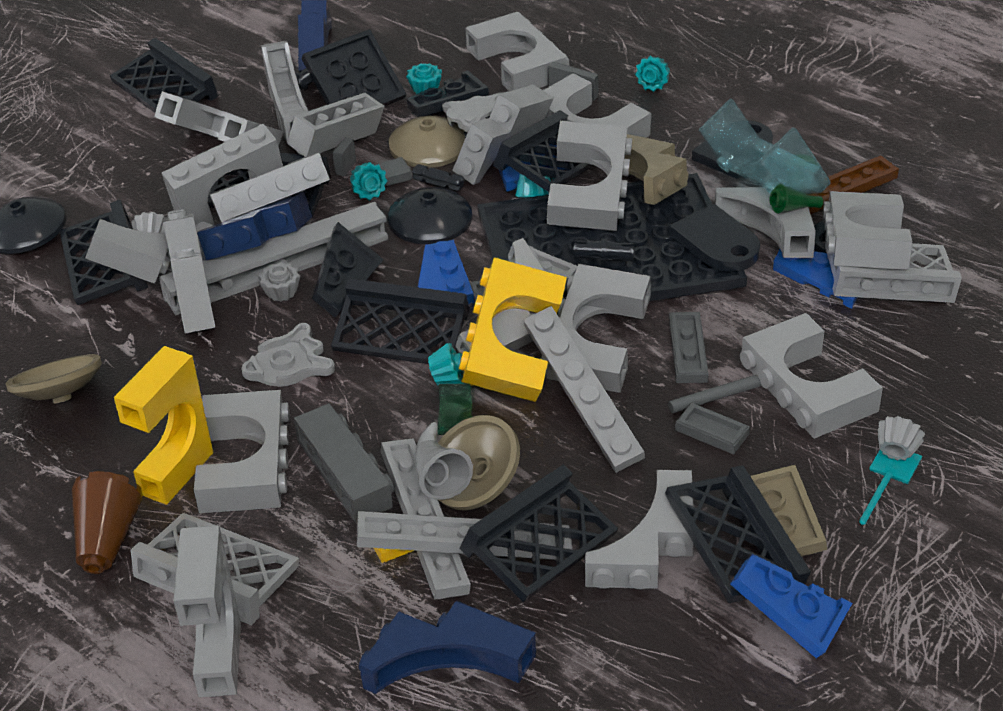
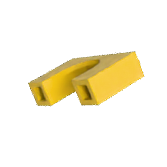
(488, 361)
(162, 387)

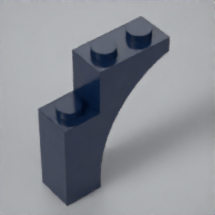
(312, 27)
(255, 227)
(460, 640)

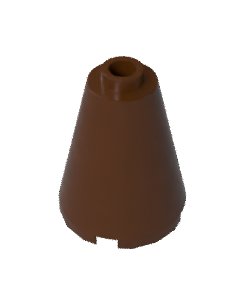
(102, 516)

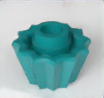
(652, 73)
(424, 77)
(368, 180)
(527, 188)
(445, 366)

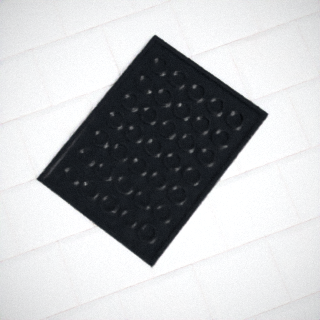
(670, 265)

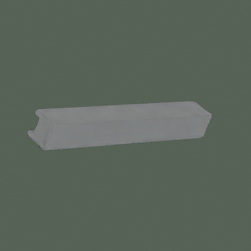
(301, 248)

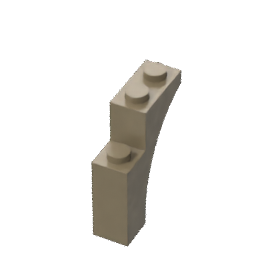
(657, 167)

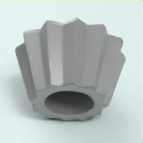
(149, 222)
(279, 281)
(899, 437)

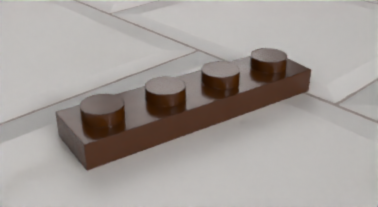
(859, 178)

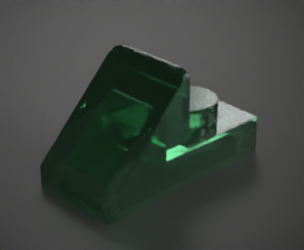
(455, 405)

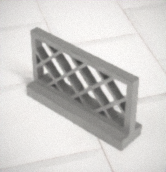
(931, 283)
(160, 567)

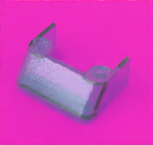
(765, 164)

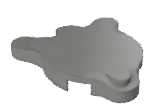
(470, 110)
(288, 359)

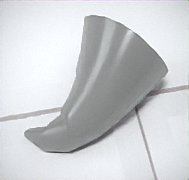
(439, 469)

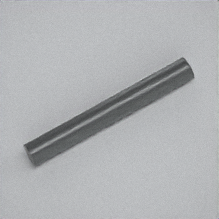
(714, 393)

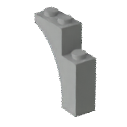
(282, 84)
(510, 115)
(751, 206)
(132, 250)
(188, 271)
(509, 324)
(634, 558)

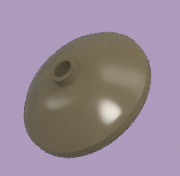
(427, 141)
(55, 379)
(494, 458)

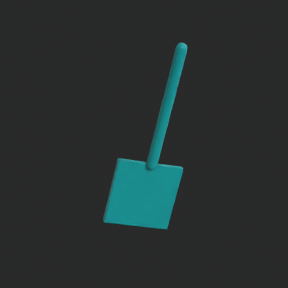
(891, 468)

